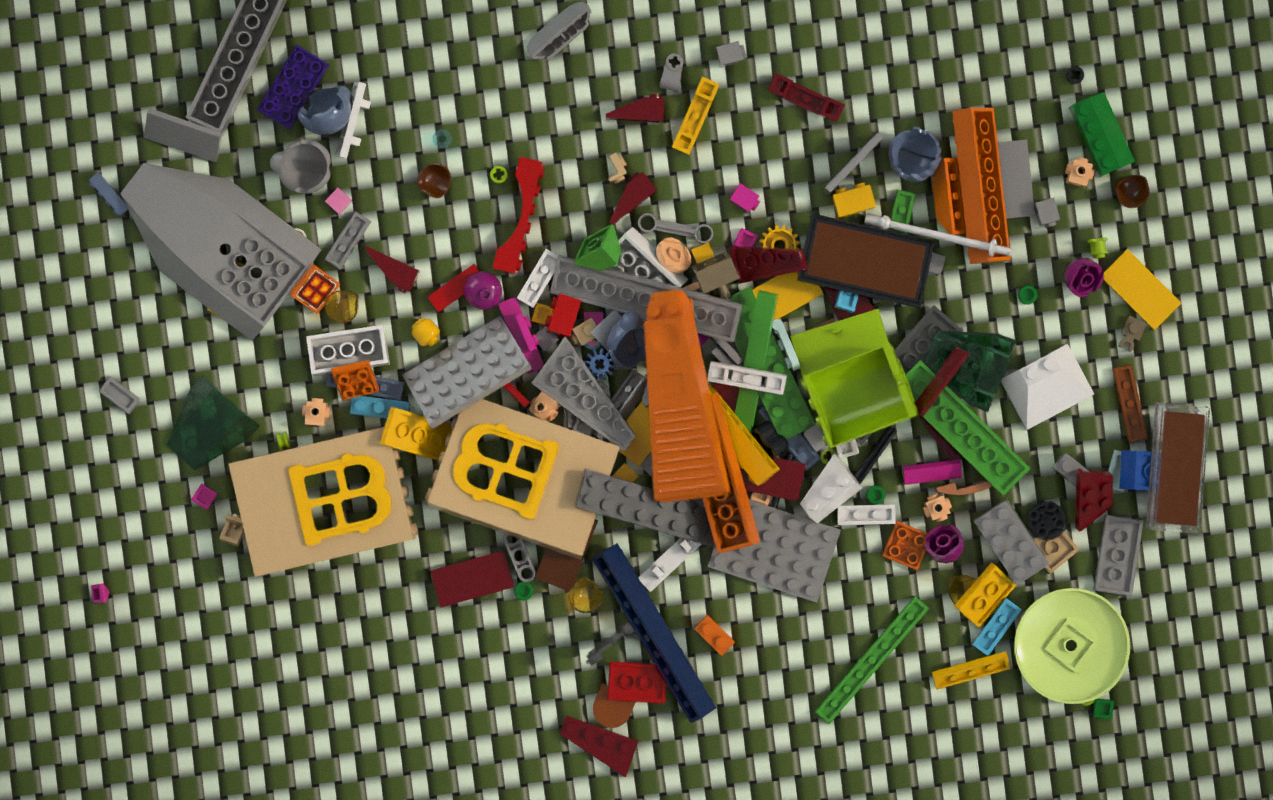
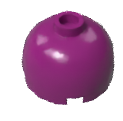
(1083, 276)
(482, 290)
(944, 543)

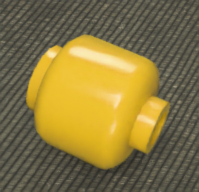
(425, 332)

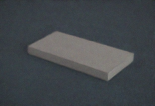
(182, 135)
(853, 163)
(1016, 179)
(1118, 555)

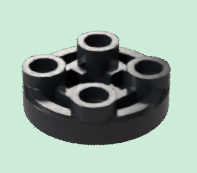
(1047, 521)

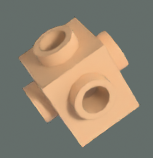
(1079, 179)
(544, 407)
(310, 417)
(930, 511)

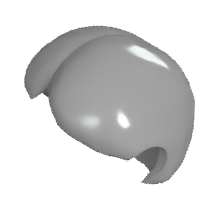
(303, 166)

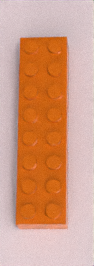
(981, 181)
(730, 514)

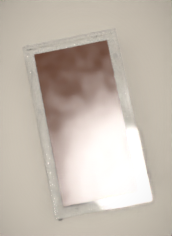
(1177, 468)

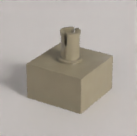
(715, 274)

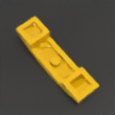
(695, 115)

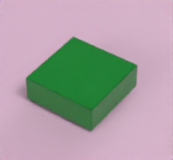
(1103, 708)

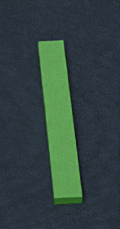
(756, 354)
(871, 660)

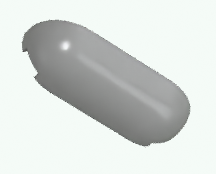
(559, 31)

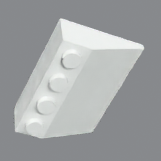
(640, 259)

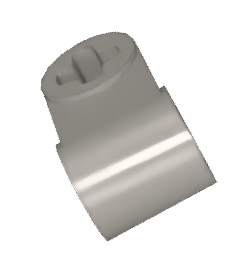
(672, 76)

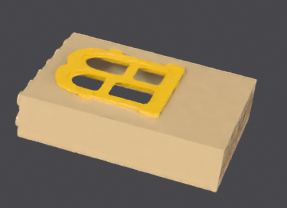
(550, 510)
(279, 512)

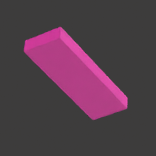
(932, 472)

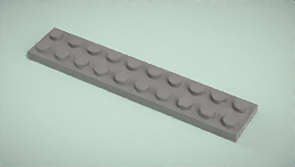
(632, 294)

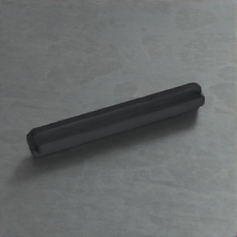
(875, 453)

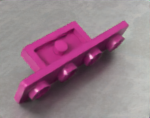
(520, 331)

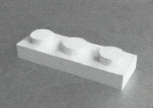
(538, 279)
(866, 514)

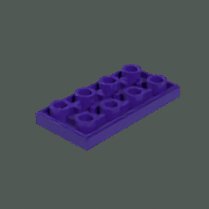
(293, 87)

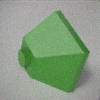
(599, 250)

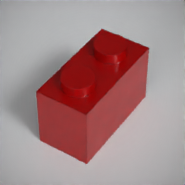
(562, 315)

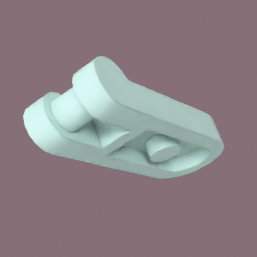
(785, 345)

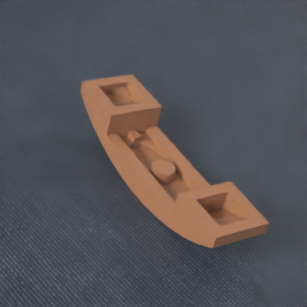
(951, 488)

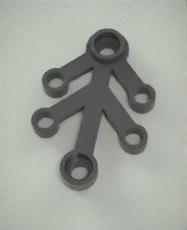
(595, 654)

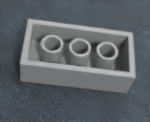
(1011, 541)

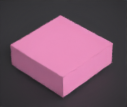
(338, 201)

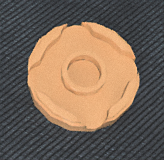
(673, 255)

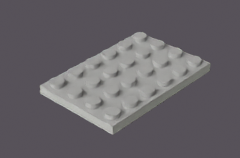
(466, 372)
(788, 558)

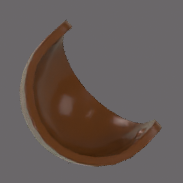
(434, 180)
(1132, 191)

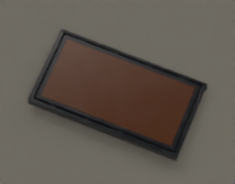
(866, 260)

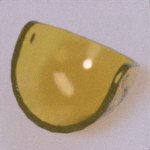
(342, 305)
(958, 586)
(585, 596)

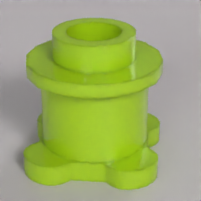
(1098, 247)

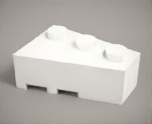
(830, 490)

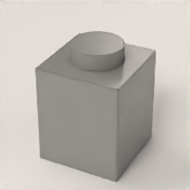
(730, 53)
(1047, 212)
(814, 438)

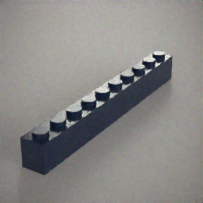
(654, 633)

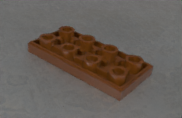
(559, 568)

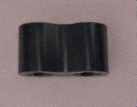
(769, 439)

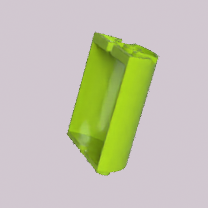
(860, 395)

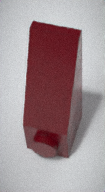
(643, 110)
(635, 193)
(397, 272)

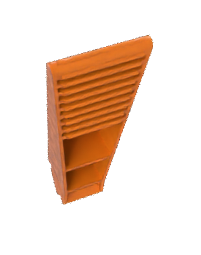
(681, 413)

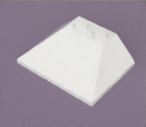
(1047, 386)

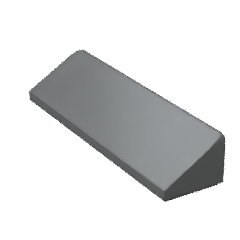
(627, 396)

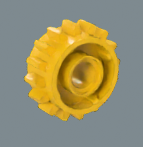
(779, 235)

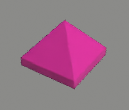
(100, 593)

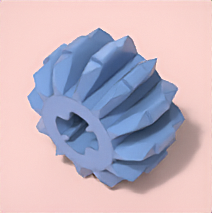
(606, 363)

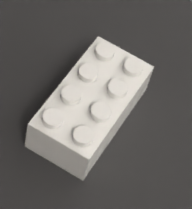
(347, 347)

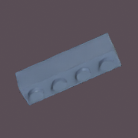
(109, 194)

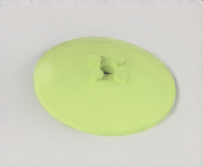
(1100, 646)

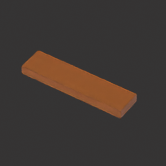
(1129, 403)

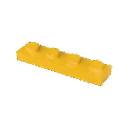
(971, 670)

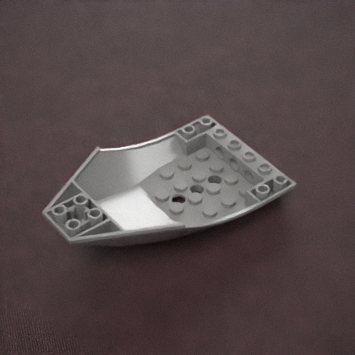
(187, 221)

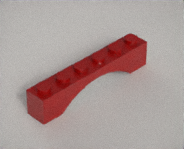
(508, 254)

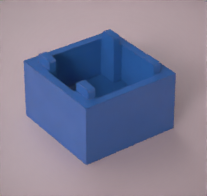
(1135, 470)

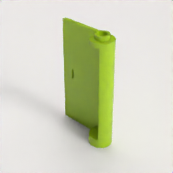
(823, 347)

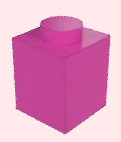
(745, 198)

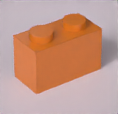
(714, 634)

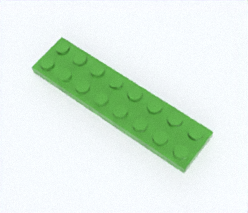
(788, 410)
(969, 434)

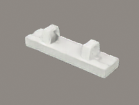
(346, 136)
(746, 377)
(667, 562)

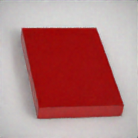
(635, 683)

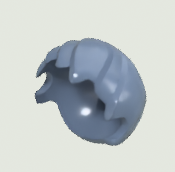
(914, 154)

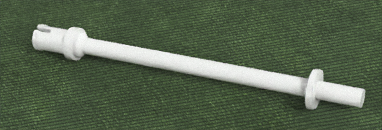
(885, 223)

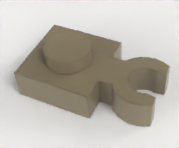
(1132, 330)

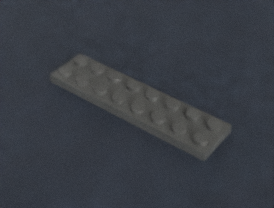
(919, 341)
(637, 506)

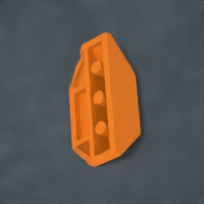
(948, 198)

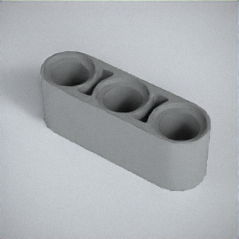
(520, 565)

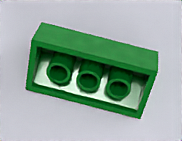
(1101, 134)

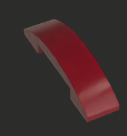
(806, 98)

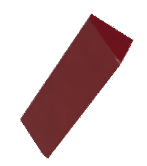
(940, 380)

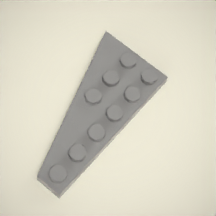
(577, 390)

